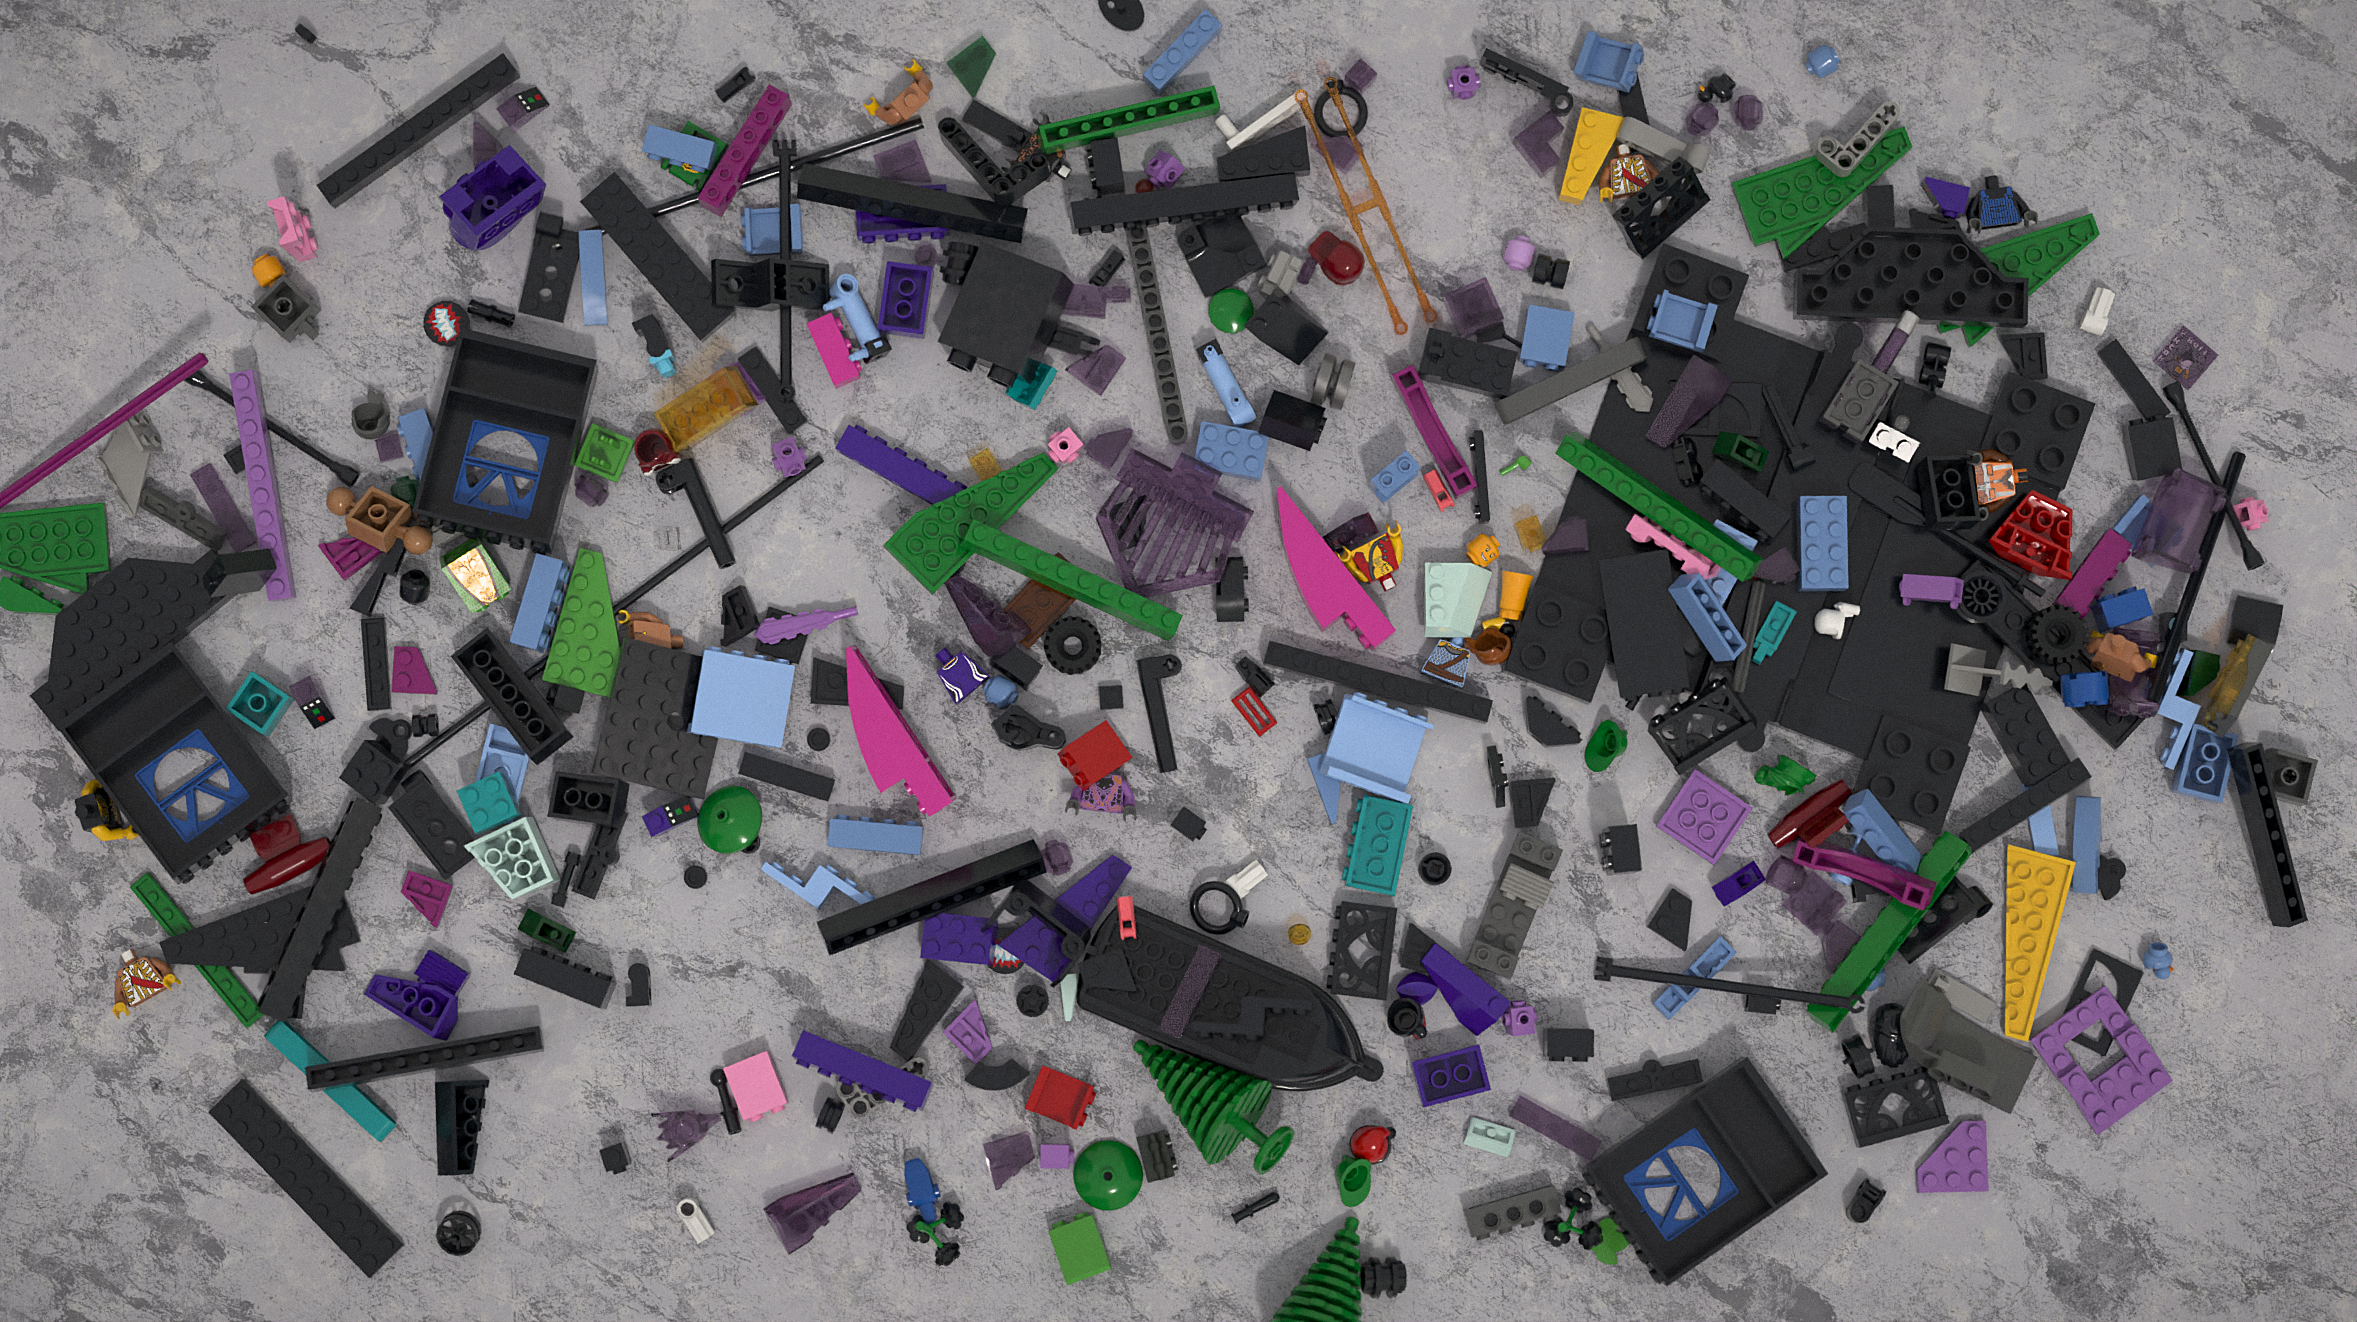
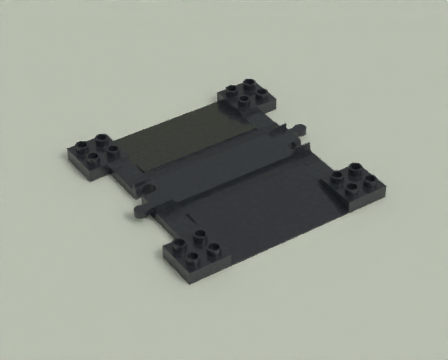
(1886, 676)

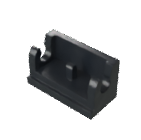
(1881, 206)
(1017, 667)

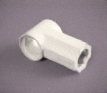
(2095, 317)
(1247, 878)
(696, 1222)

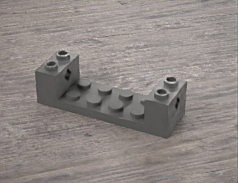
(1506, 920)

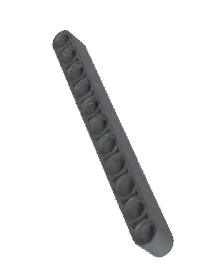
(1156, 333)

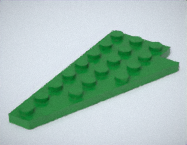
(1805, 195)
(2034, 257)

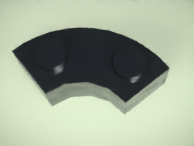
(1230, 591)
(998, 1077)

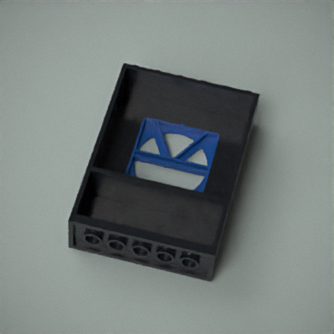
(513, 389)
(141, 721)
(1758, 1159)

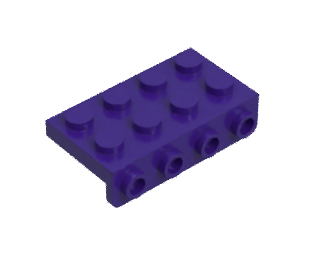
(874, 227)

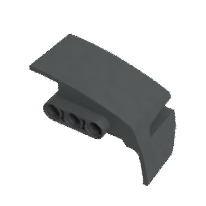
(1961, 1051)

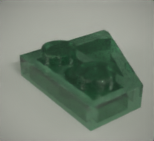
(972, 65)

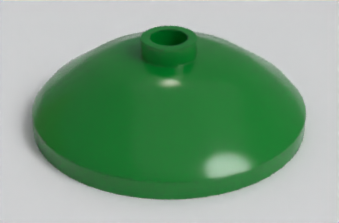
(738, 826)
(1110, 1157)

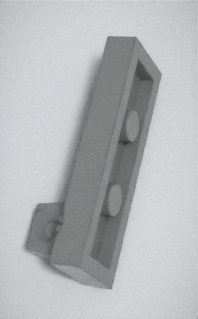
(1962, 996)

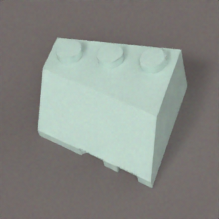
(1453, 598)
(516, 858)

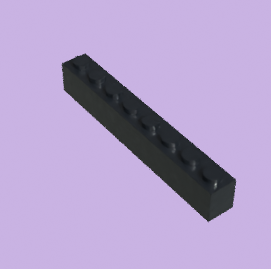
(2267, 834)

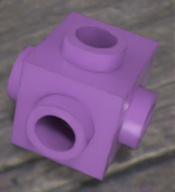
(1463, 90)
(1164, 170)
(788, 457)
(1519, 1018)

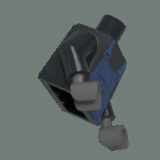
(1997, 208)

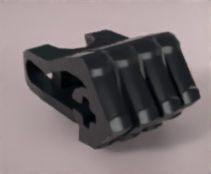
(1036, 729)

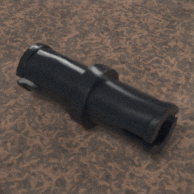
(491, 313)

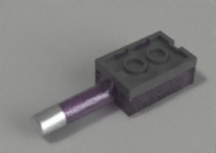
(1868, 386)

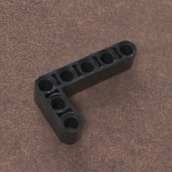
(986, 167)

